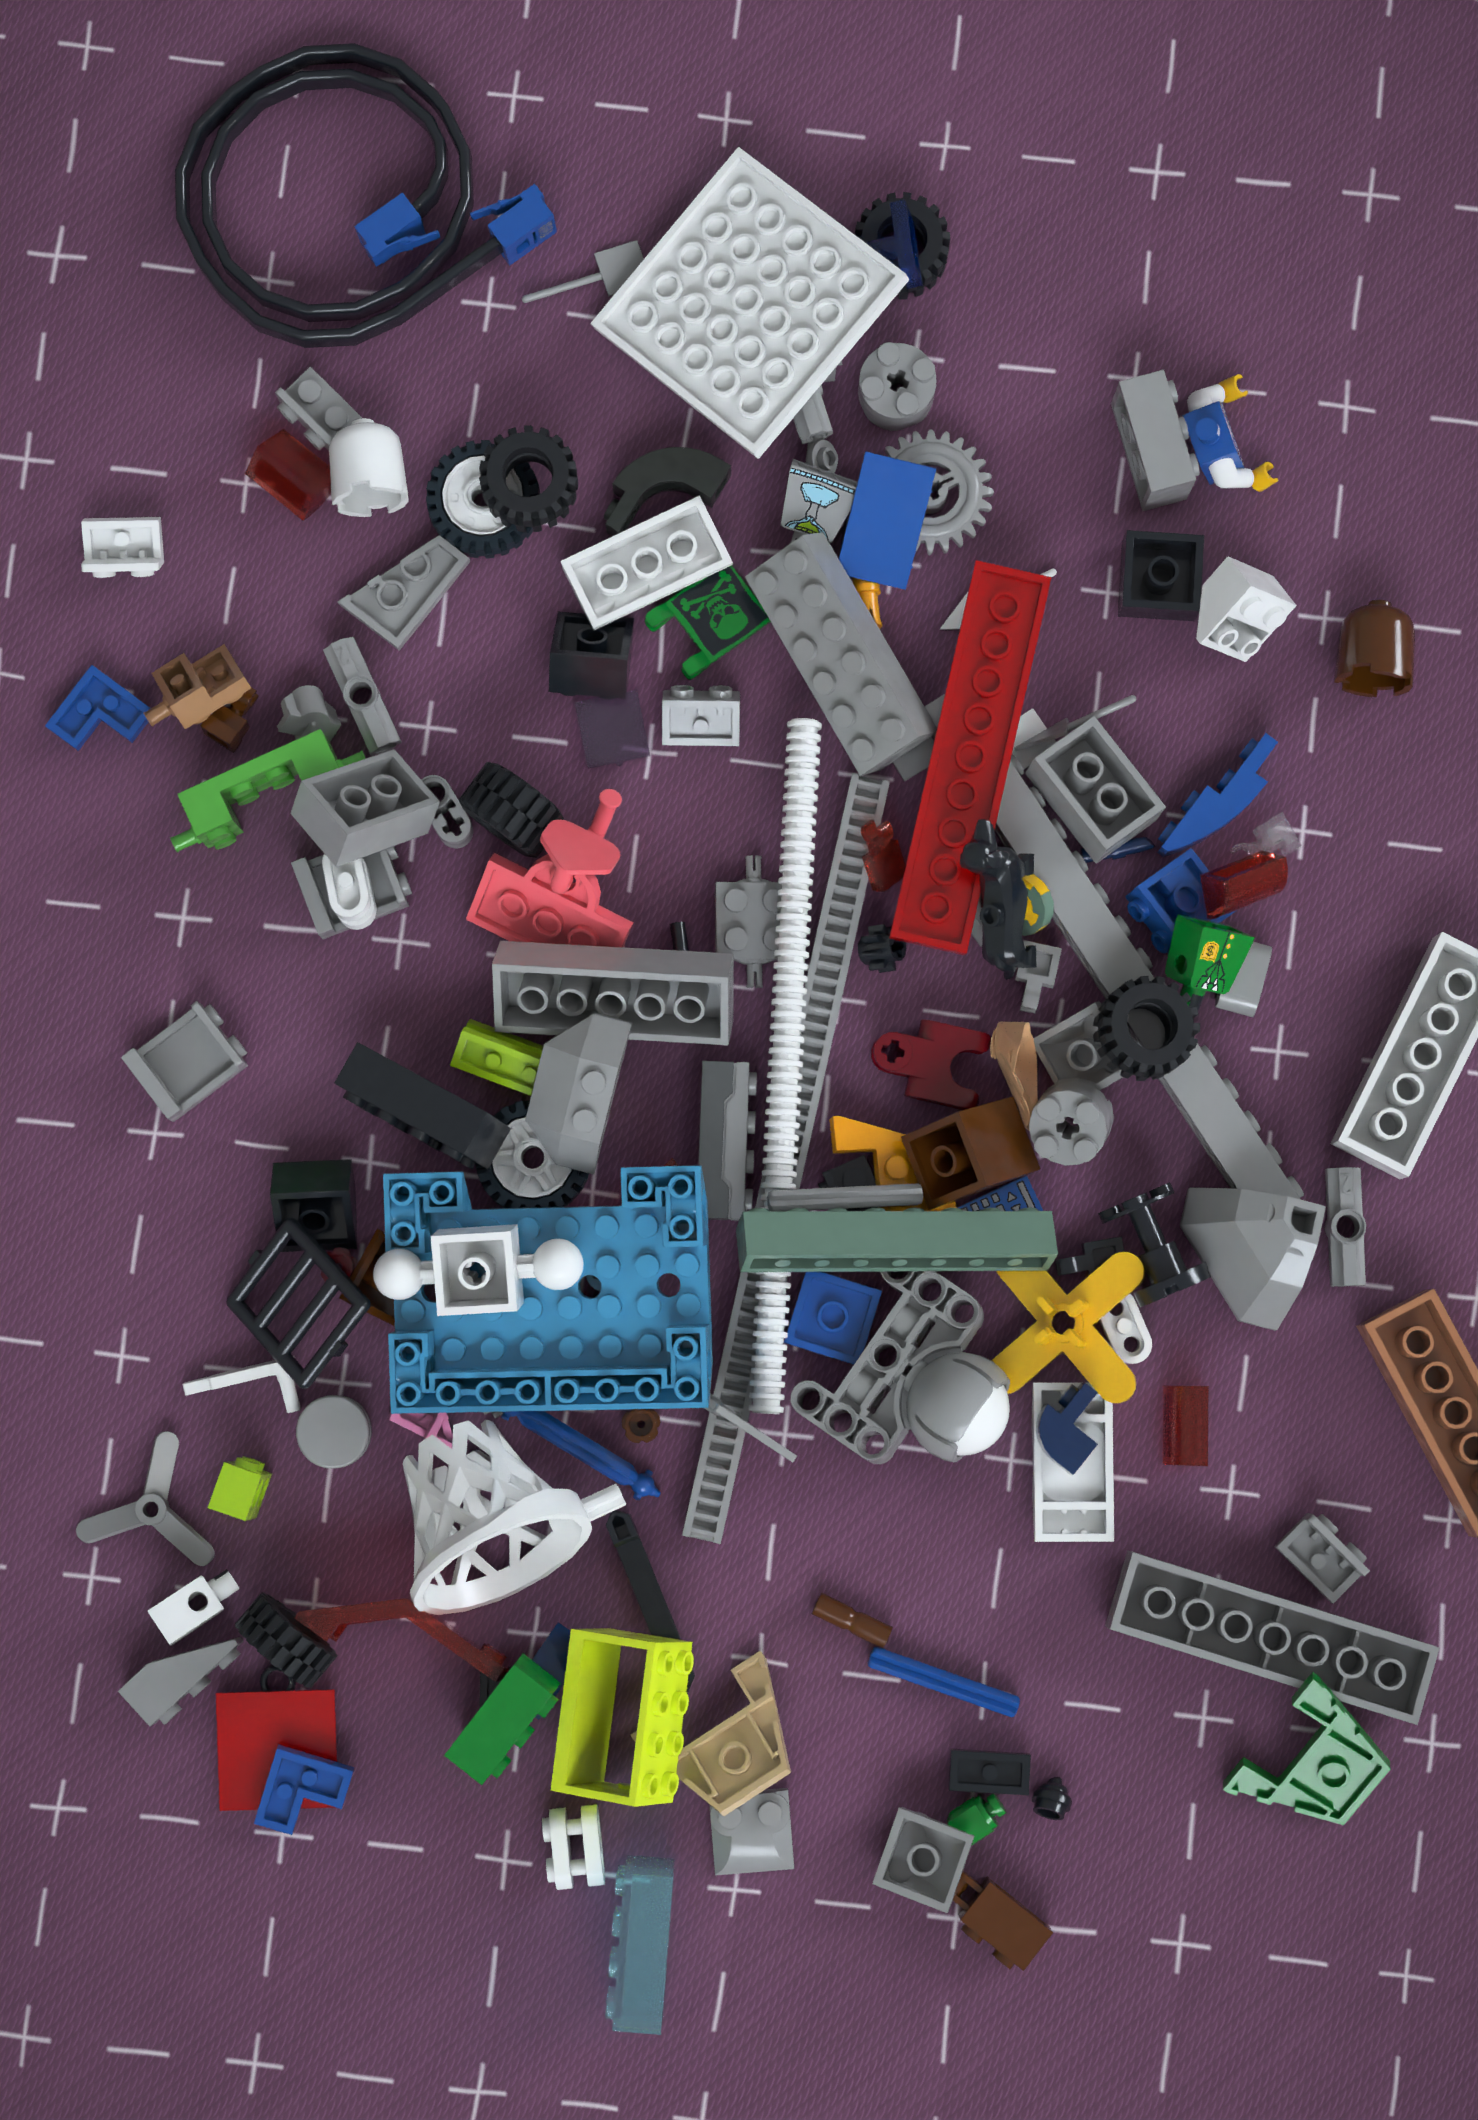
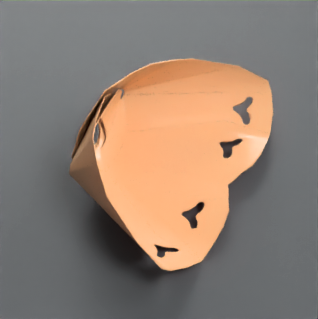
(1017, 1058)

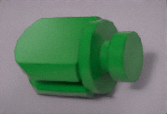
(977, 1816)

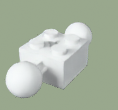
(458, 1289)

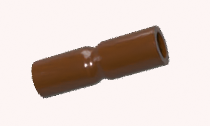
(856, 1622)

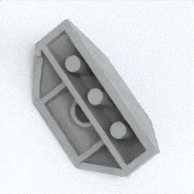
(577, 1090)

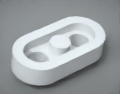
(1127, 1324)

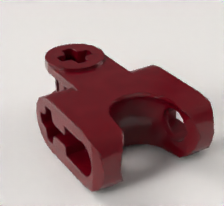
(928, 1060)

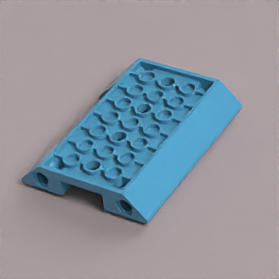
(561, 1347)

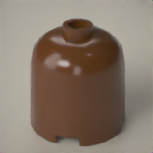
(1376, 650)

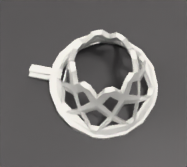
(526, 1499)

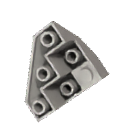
(1253, 1247)

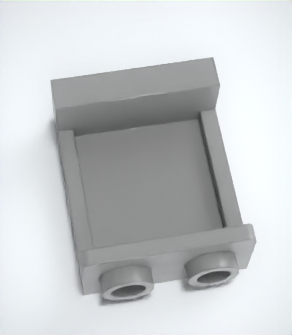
(388, 888)
(187, 1061)

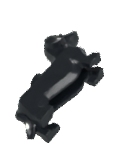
(1001, 899)

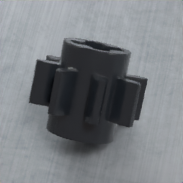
(879, 950)

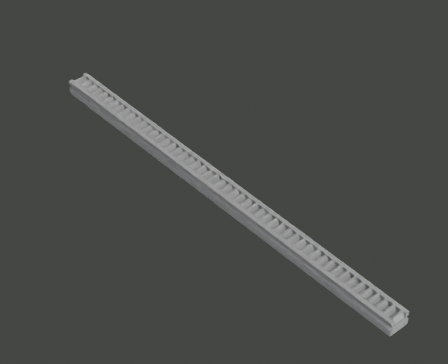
(824, 994)

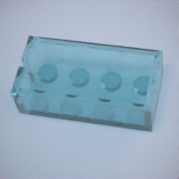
(643, 1944)

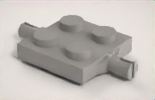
(748, 920)

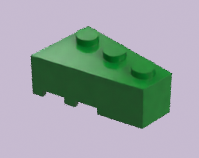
(504, 1720)

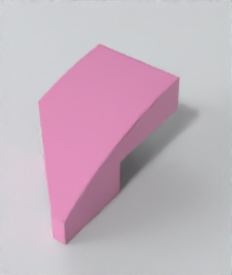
(425, 1425)

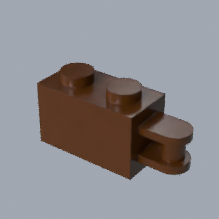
(1001, 1922)

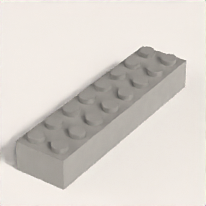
(1271, 1636)

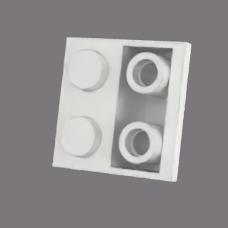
(1240, 609)

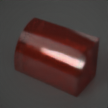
(291, 474)
(1243, 883)
(1185, 1425)

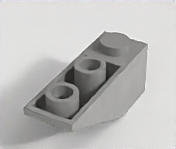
(166, 1681)

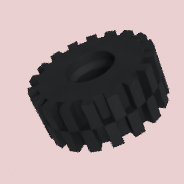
(285, 1640)

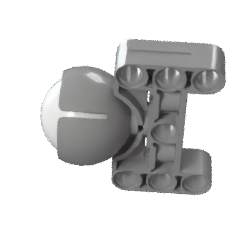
(938, 1391)

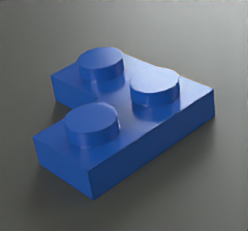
(97, 700)
(296, 1777)

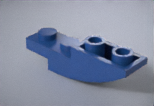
(1212, 811)

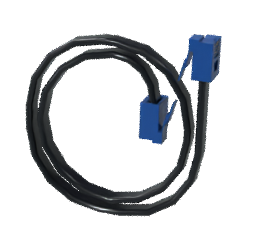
(384, 233)

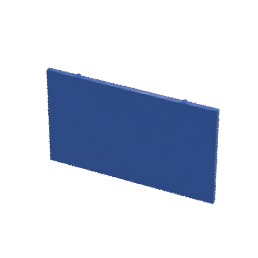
(886, 520)

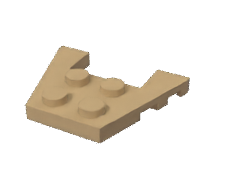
(741, 1752)

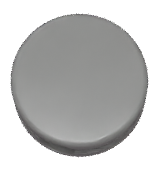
(333, 1431)

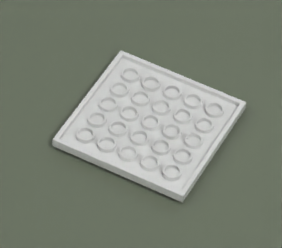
(749, 302)

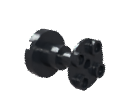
(1161, 1259)

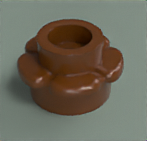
(637, 1434)

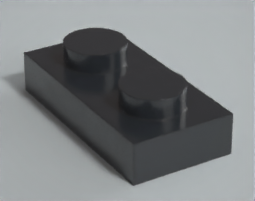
(989, 1772)

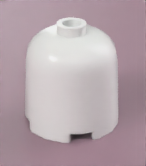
(367, 469)

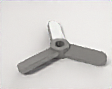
(135, 1513)

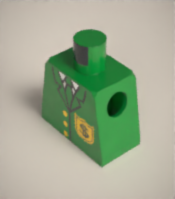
(1205, 956)

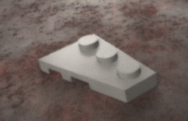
(408, 592)

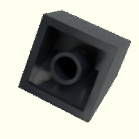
(590, 659)
(319, 1198)

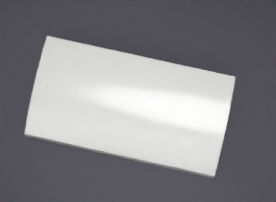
(646, 562)

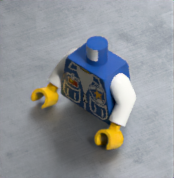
(1215, 441)

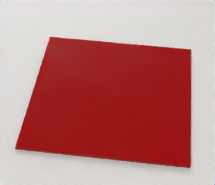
(253, 1727)

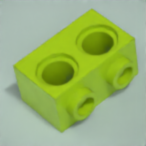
(240, 1488)

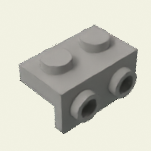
(1322, 1556)

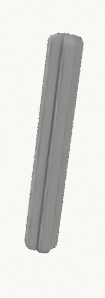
(845, 1197)

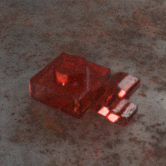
(884, 860)

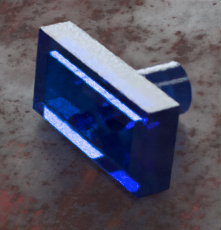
(901, 244)

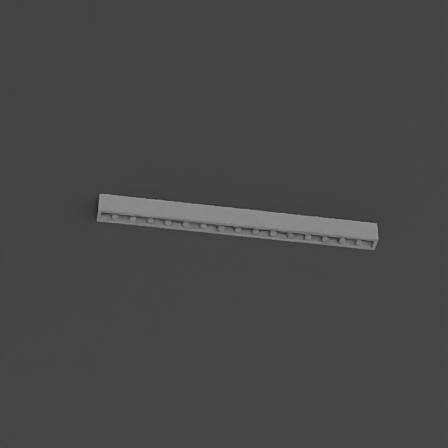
(1111, 961)

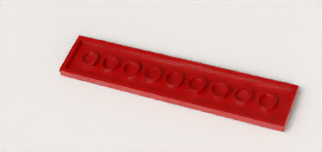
(970, 754)

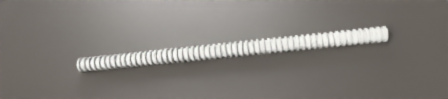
(786, 1043)

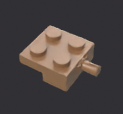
(197, 688)

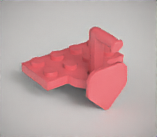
(544, 901)

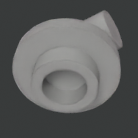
(822, 455)

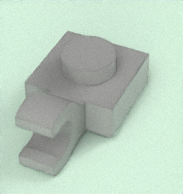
(1042, 975)

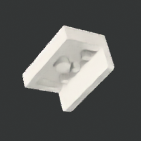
(122, 546)

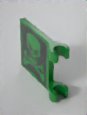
(714, 614)

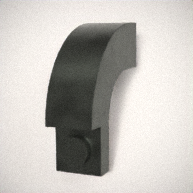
(662, 471)

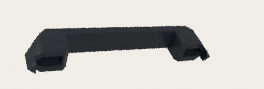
(642, 1578)

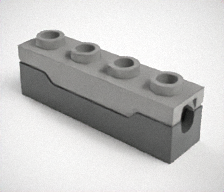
(724, 1137)

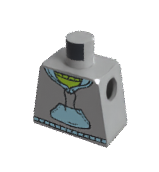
(816, 501)

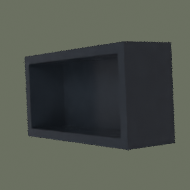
(421, 1108)

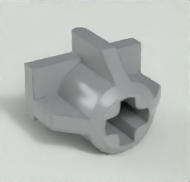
(308, 712)

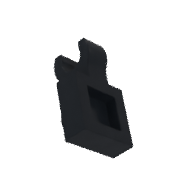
(1093, 1256)

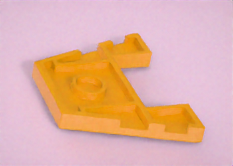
(888, 1151)

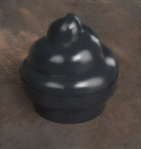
(1052, 1799)

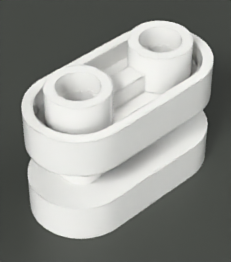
(350, 892)
(561, 1867)

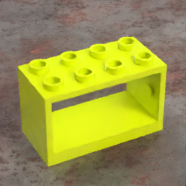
(589, 1711)

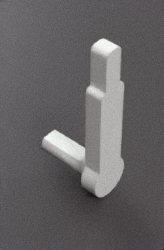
(247, 1374)

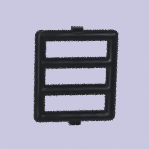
(258, 1324)

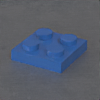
(833, 1316)

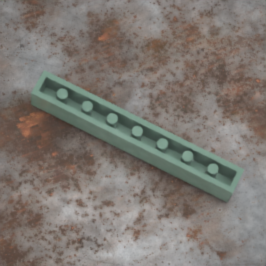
(895, 1240)

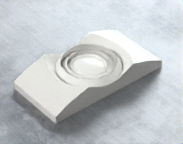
(1077, 1504)

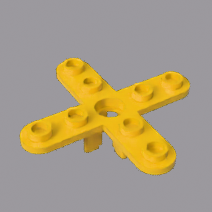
(1083, 1343)

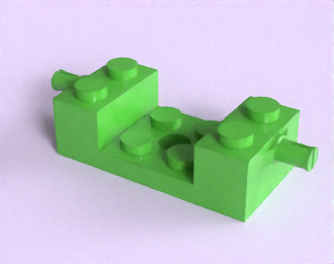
(210, 802)

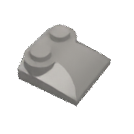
(1071, 1050)
(754, 1835)
(923, 1859)

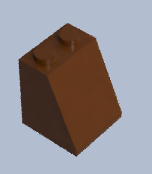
(970, 1152)

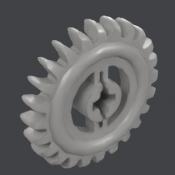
(963, 473)

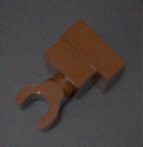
(227, 725)

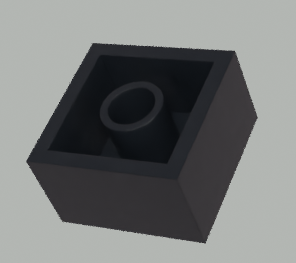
(1160, 575)

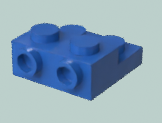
(1170, 893)

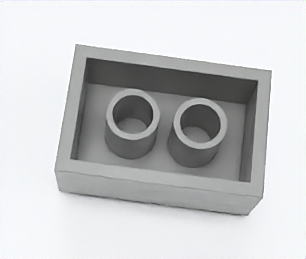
(1154, 439)
(1095, 789)
(364, 807)

